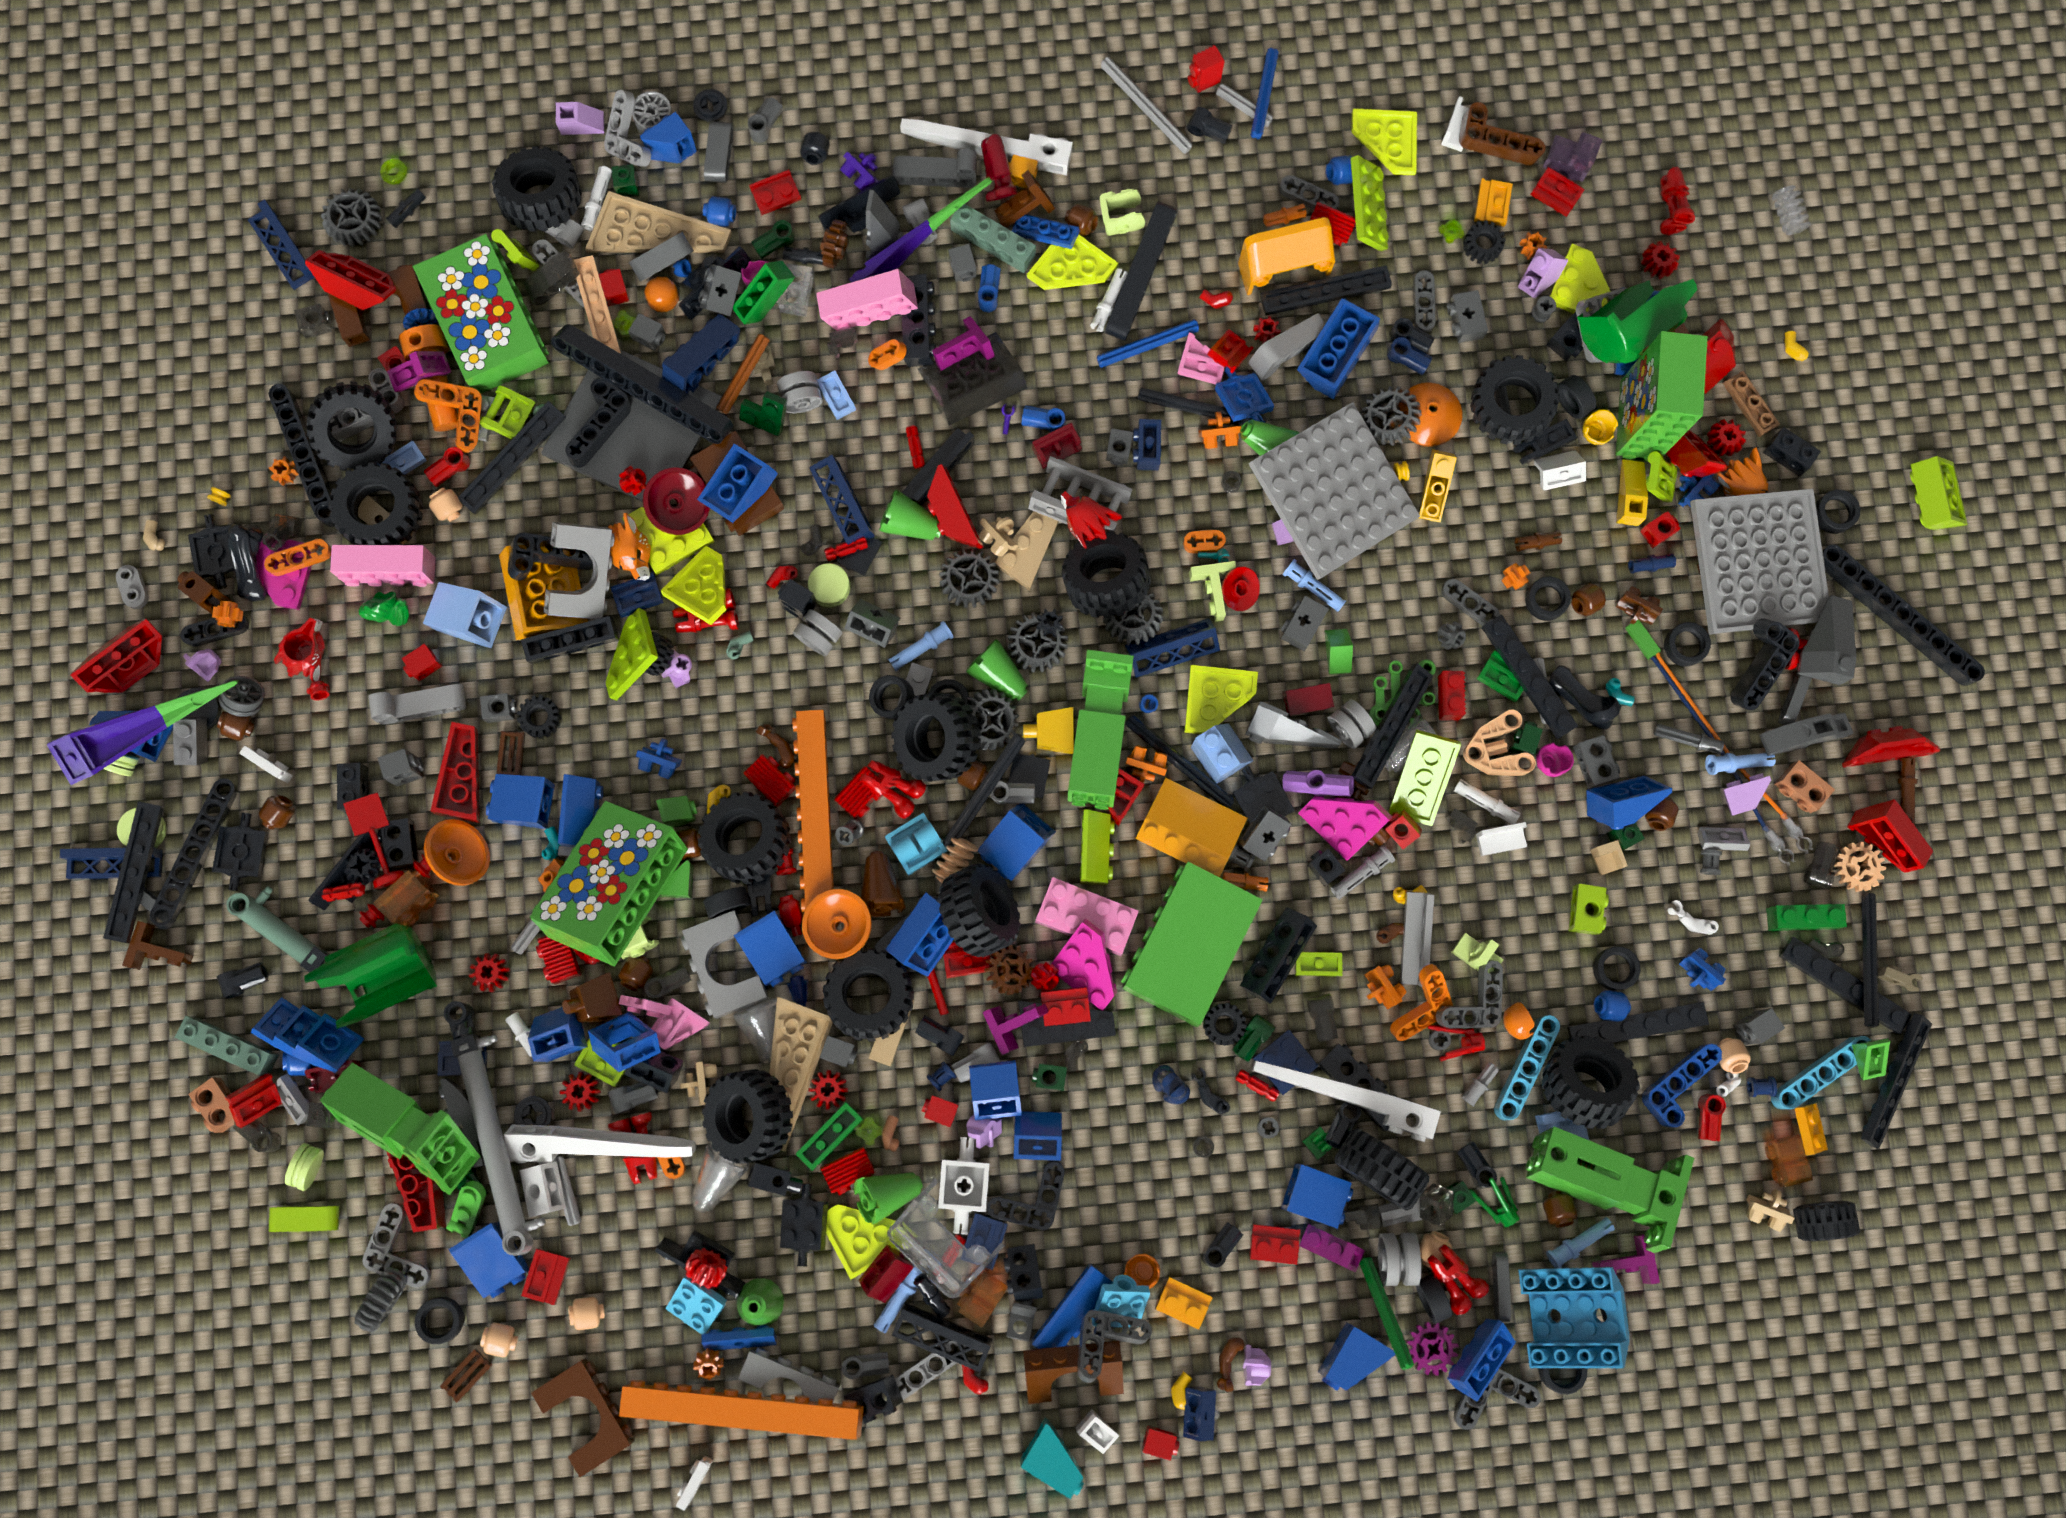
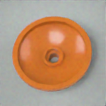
(1435, 426)
(463, 845)
(826, 913)

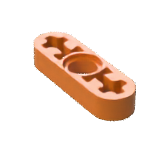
(280, 556)

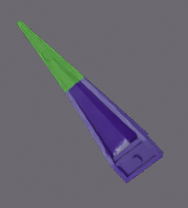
(896, 253)
(100, 744)

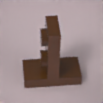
(1024, 201)
(141, 947)

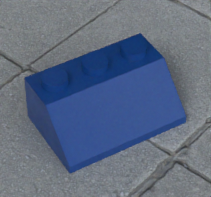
(578, 807)
(922, 937)
(1481, 1358)

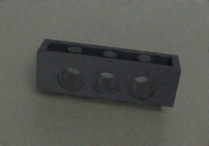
(921, 353)
(570, 640)
(1278, 955)
(1331, 1064)

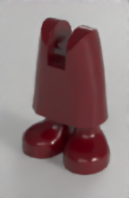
(997, 168)

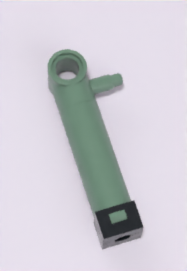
(276, 930)

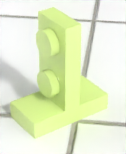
(1213, 585)
(1476, 953)

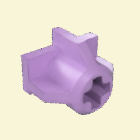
(204, 663)
(678, 669)
(984, 1130)
(1256, 1366)

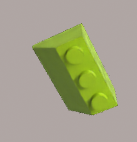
(1938, 493)
(1096, 848)

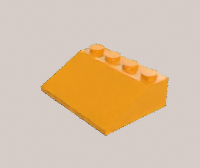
(528, 595)
(1191, 827)

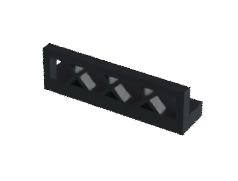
(949, 455)
(947, 1329)

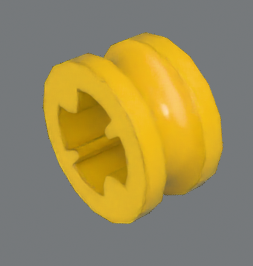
(1401, 471)
(218, 496)

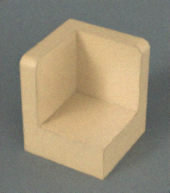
(1609, 857)

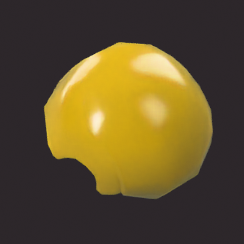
(1599, 426)

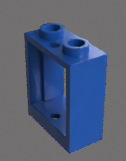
(629, 1053)

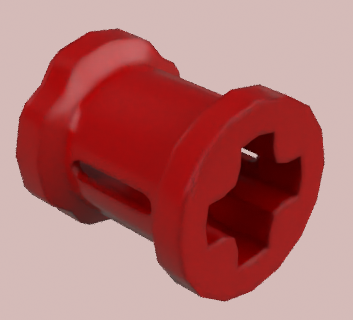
(787, 867)

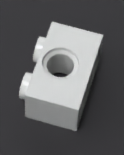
(542, 1189)

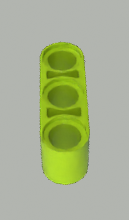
(303, 1218)

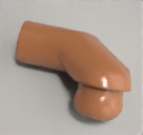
(887, 1134)

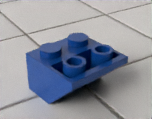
(669, 140)
(555, 1036)
(995, 1090)
(1038, 1136)

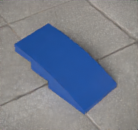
(307, 1035)

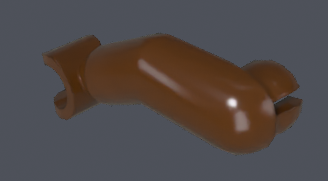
(782, 745)
(1390, 932)
(1225, 1358)

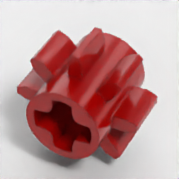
(1266, 324)
(632, 480)
(1044, 976)

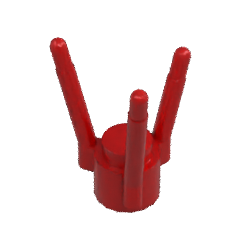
(1470, 1043)

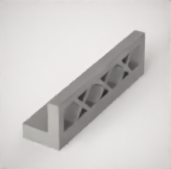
(1416, 936)

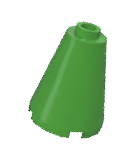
(1264, 436)
(908, 519)
(998, 672)
(885, 1194)
(767, 1297)

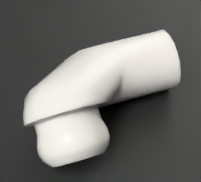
(1729, 1085)

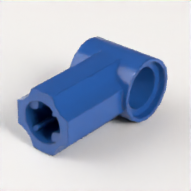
(989, 287)
(1041, 418)

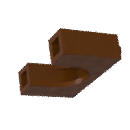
(350, 318)
(705, 465)
(1048, 1364)
(612, 1434)

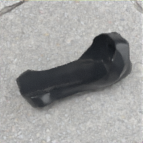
(243, 547)
(1594, 708)

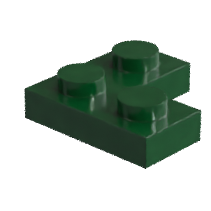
(765, 417)

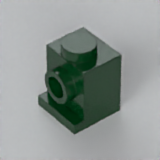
(1526, 739)

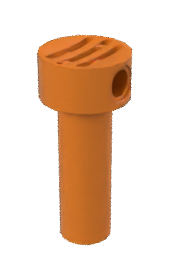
(431, 338)

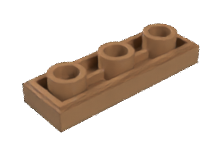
(1758, 414)

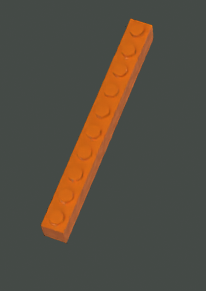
(814, 803)
(742, 1410)

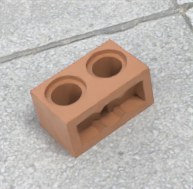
(1807, 782)
(212, 1109)

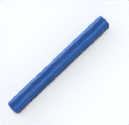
(1264, 93)
(1147, 343)

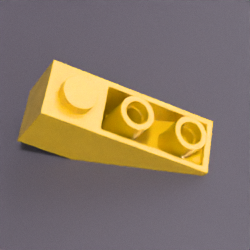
(1437, 485)
(1632, 493)

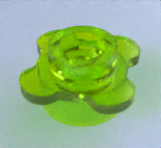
(1451, 225)
(623, 328)
(862, 1131)

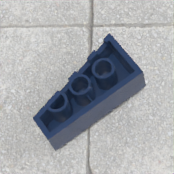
(700, 353)

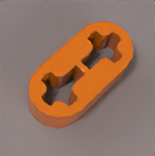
(886, 351)
(1204, 536)
(665, 1165)

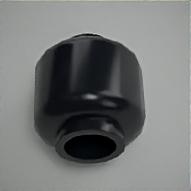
(814, 148)

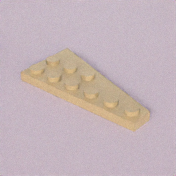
(638, 227)
(796, 1050)

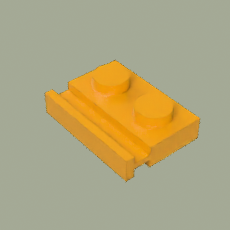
(1493, 202)
(1811, 1129)
(1183, 1303)

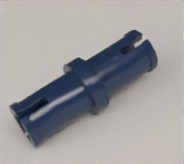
(1652, 563)

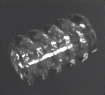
(1789, 210)

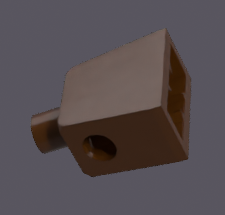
(199, 590)
(594, 1000)

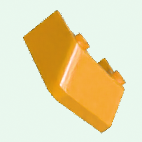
(1286, 250)

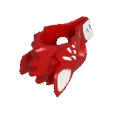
(1087, 517)
(303, 650)

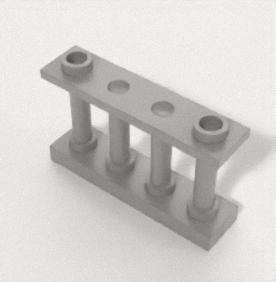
(1051, 507)

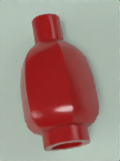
(791, 913)

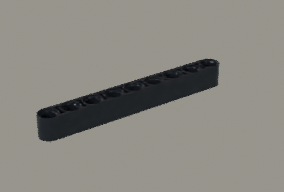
(642, 384)
(1910, 617)

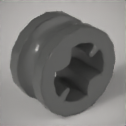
(1444, 1045)
(1274, 1124)

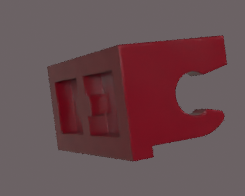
(1057, 444)
(1308, 699)
(323, 1079)
(885, 1274)

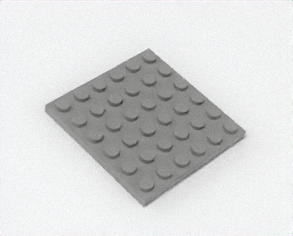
(1334, 490)
(1760, 559)

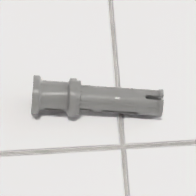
(1370, 866)

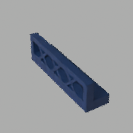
(285, 240)
(850, 499)
(1175, 640)
(99, 854)

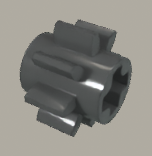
(1451, 635)

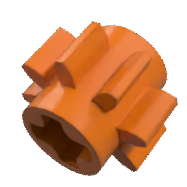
(1534, 239)
(283, 471)
(1515, 576)
(227, 614)
(708, 1364)

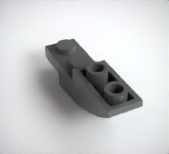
(1806, 732)
(460, 1112)

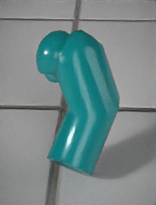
(1613, 689)
(551, 851)

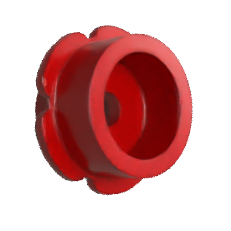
(318, 690)

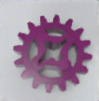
(1437, 1341)

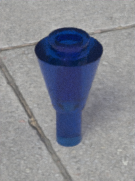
(798, 989)

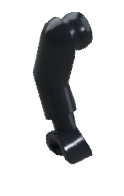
(1208, 1098)

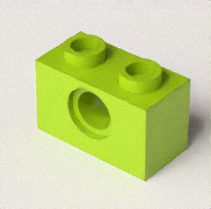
(1579, 919)

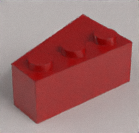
(1126, 793)

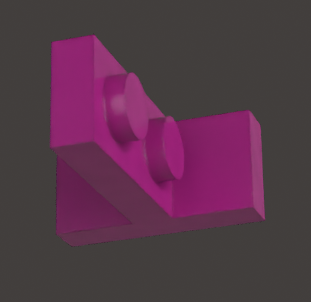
(963, 346)
(421, 366)
(1002, 1026)
(1332, 1248)
(1644, 1259)

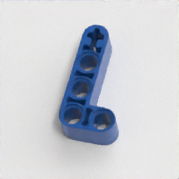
(1684, 1081)

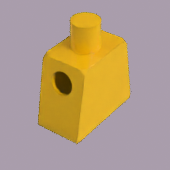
(1053, 730)

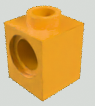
(1020, 165)

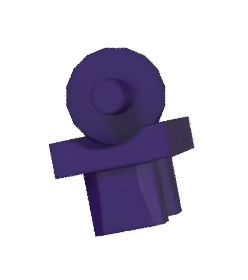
(852, 165)

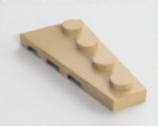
(1033, 543)

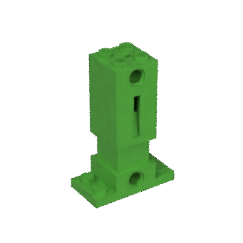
(1100, 729)
(401, 1126)
(1612, 1180)

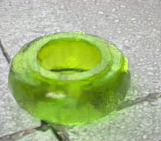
(399, 177)

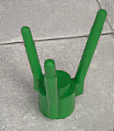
(1507, 1211)

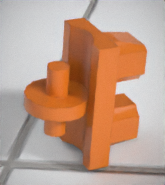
(1210, 435)
(1137, 760)
(1382, 988)

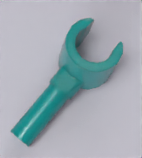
(1220, 553)

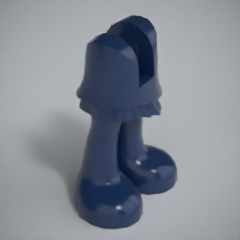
(1172, 1085)

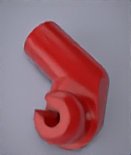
(1218, 300)
(780, 574)
(973, 1382)

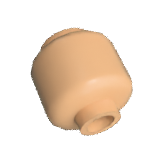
(445, 505)
(1734, 1055)
(1430, 1245)
(585, 1313)
(499, 1339)

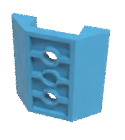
(1579, 1336)

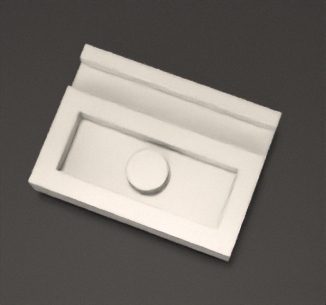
(260, 758)
(689, 1489)

